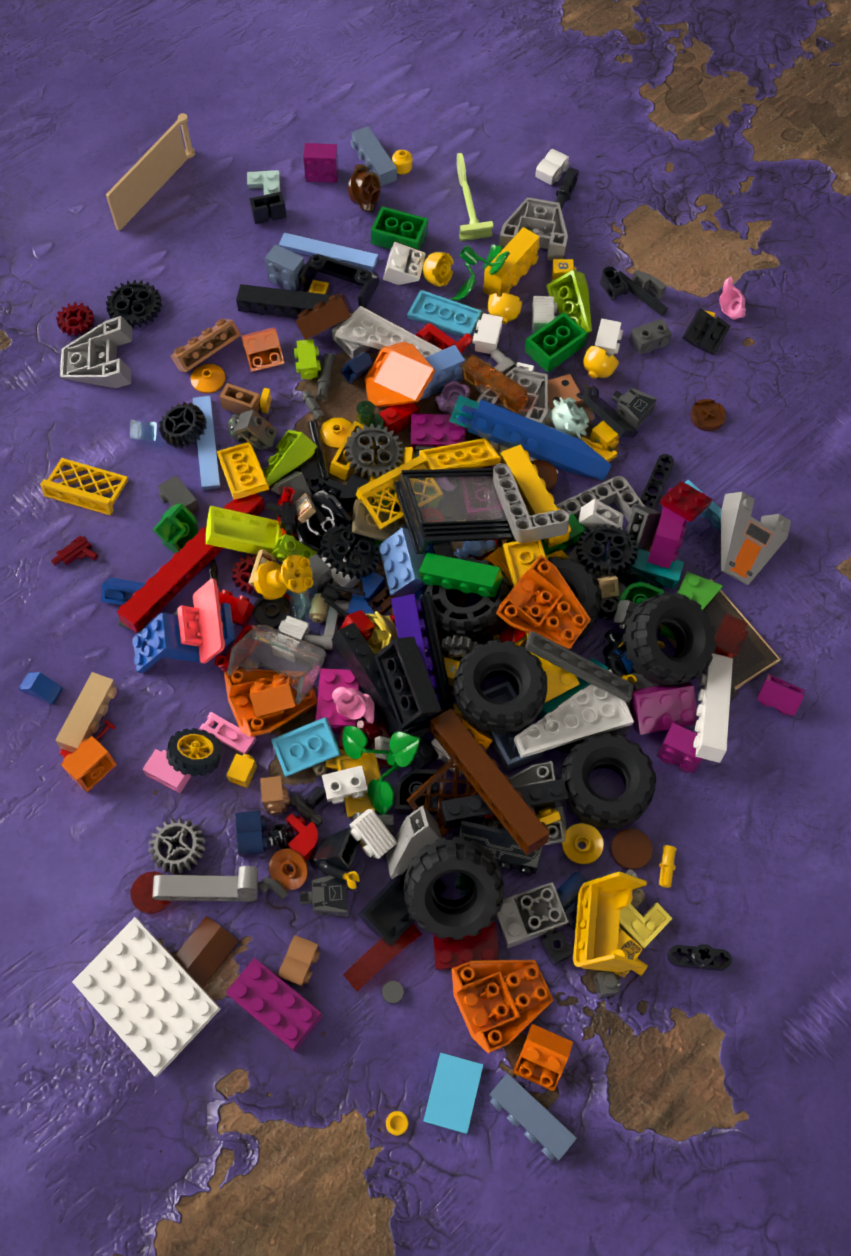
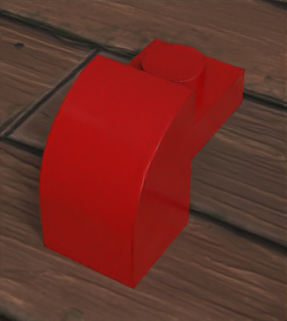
(307, 839)

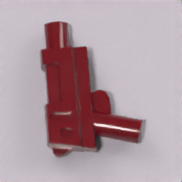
(78, 549)
(373, 730)

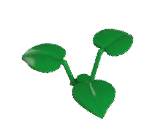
(472, 258)
(401, 753)

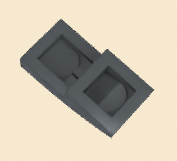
(650, 283)

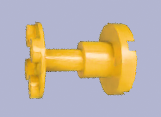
(274, 579)

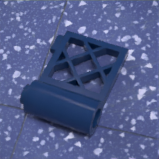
(568, 895)

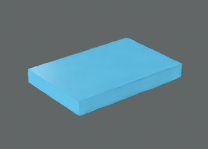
(306, 746)
(453, 1093)

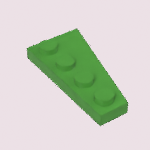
(698, 589)

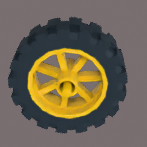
(194, 743)

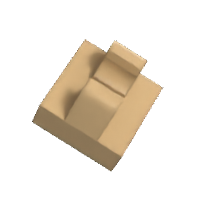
(608, 586)

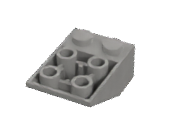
(415, 833)
(530, 915)

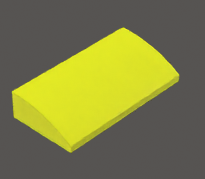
(241, 531)

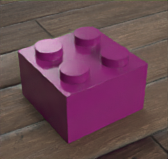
(321, 162)
(679, 749)

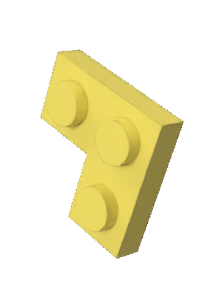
(646, 927)

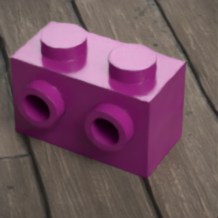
(780, 695)

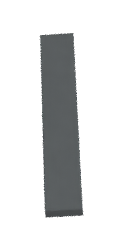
(579, 666)

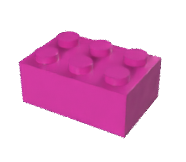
(328, 682)

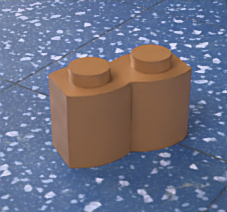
(299, 961)

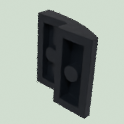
(706, 332)

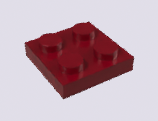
(686, 501)

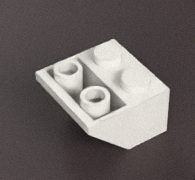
(403, 264)

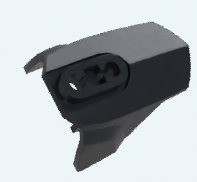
(327, 514)

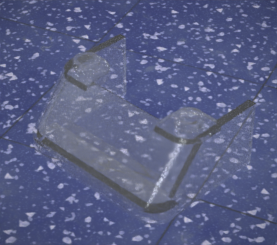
(279, 653)

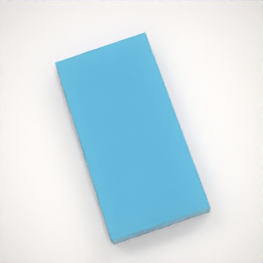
(444, 314)

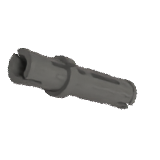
(324, 382)

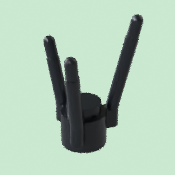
(331, 593)

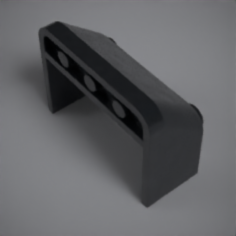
(342, 270)

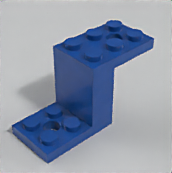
(163, 639)

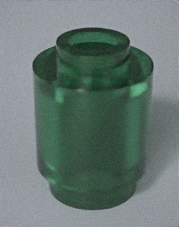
(365, 413)

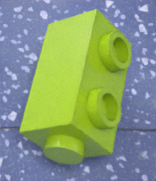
(306, 354)
(289, 546)

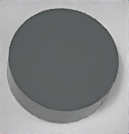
(392, 992)

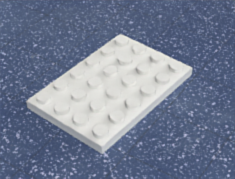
(146, 996)

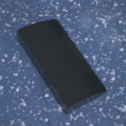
(388, 912)

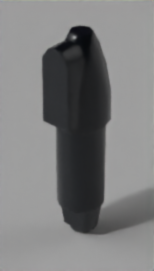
(213, 570)

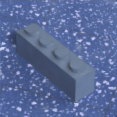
(373, 155)
(532, 1117)

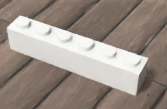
(714, 709)

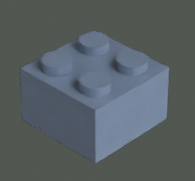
(284, 267)

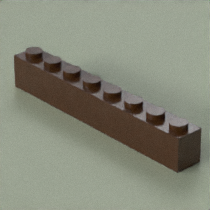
(489, 782)

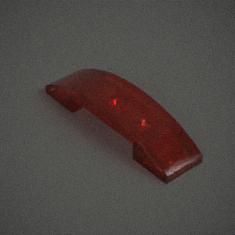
(377, 957)

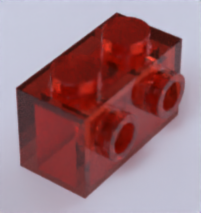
(729, 635)

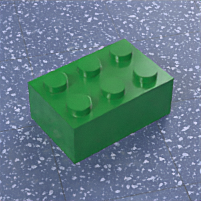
(398, 227)
(555, 342)

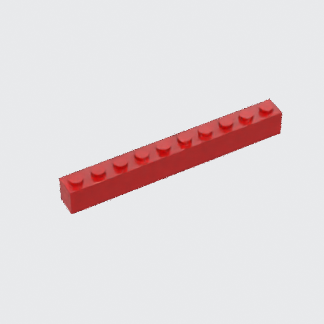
(178, 571)

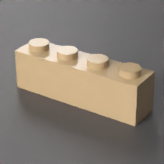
(87, 712)

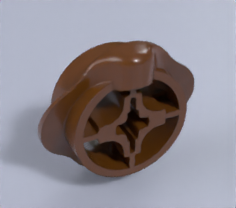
(364, 188)

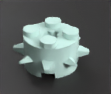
(569, 417)

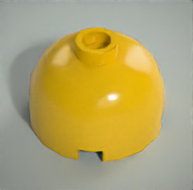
(438, 268)
(507, 306)
(598, 363)

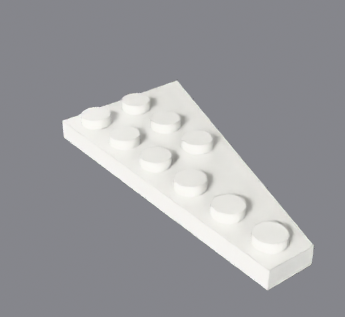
(376, 332)
(582, 715)

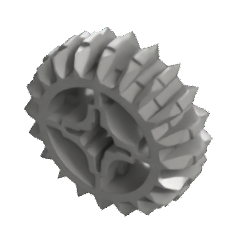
(162, 838)

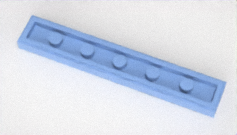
(311, 247)
(207, 447)

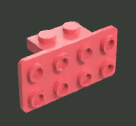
(202, 623)

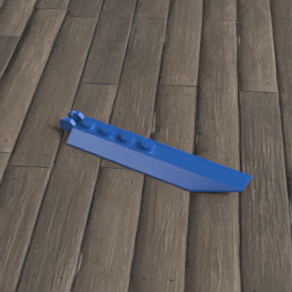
(538, 439)

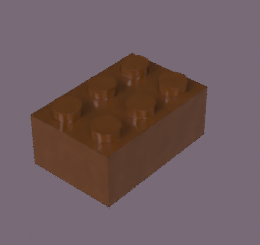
(324, 315)

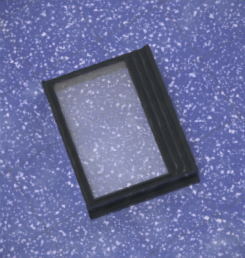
(451, 506)

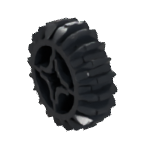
(178, 427)

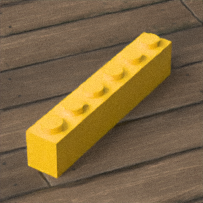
(531, 487)

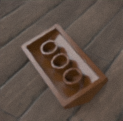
(205, 950)

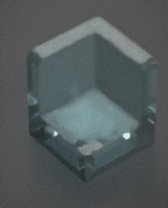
(143, 430)

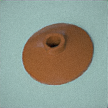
(280, 869)

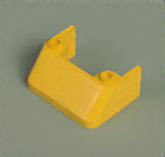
(599, 923)

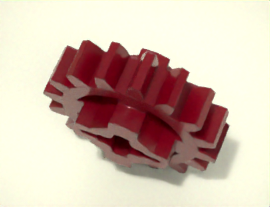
(75, 319)
(242, 573)

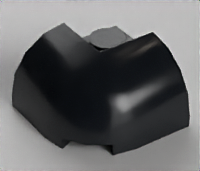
(408, 785)

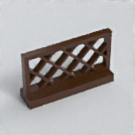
(470, 790)

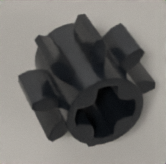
(281, 836)

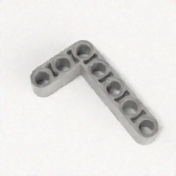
(611, 493)
(525, 527)
(208, 888)

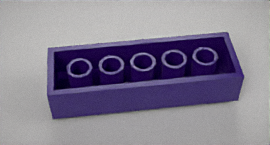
(410, 623)

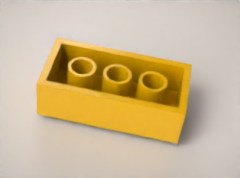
(522, 256)

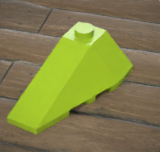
(572, 297)
(291, 452)

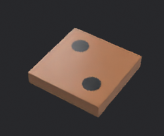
(562, 387)

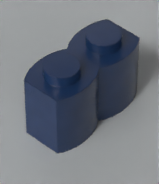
(357, 367)
(250, 833)

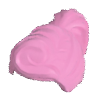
(732, 301)
(353, 704)

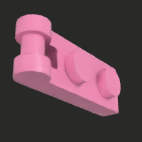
(228, 733)

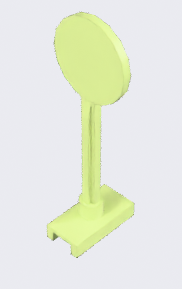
(474, 229)

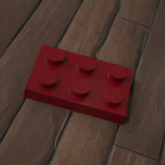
(452, 953)

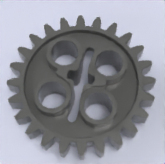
(357, 452)

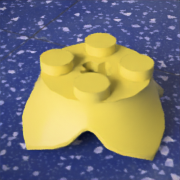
(383, 632)

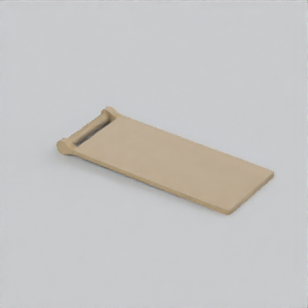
(150, 173)

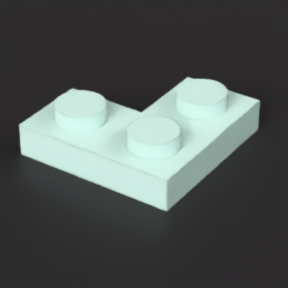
(264, 179)

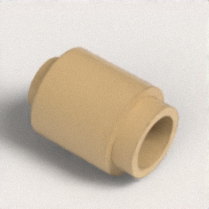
(319, 609)

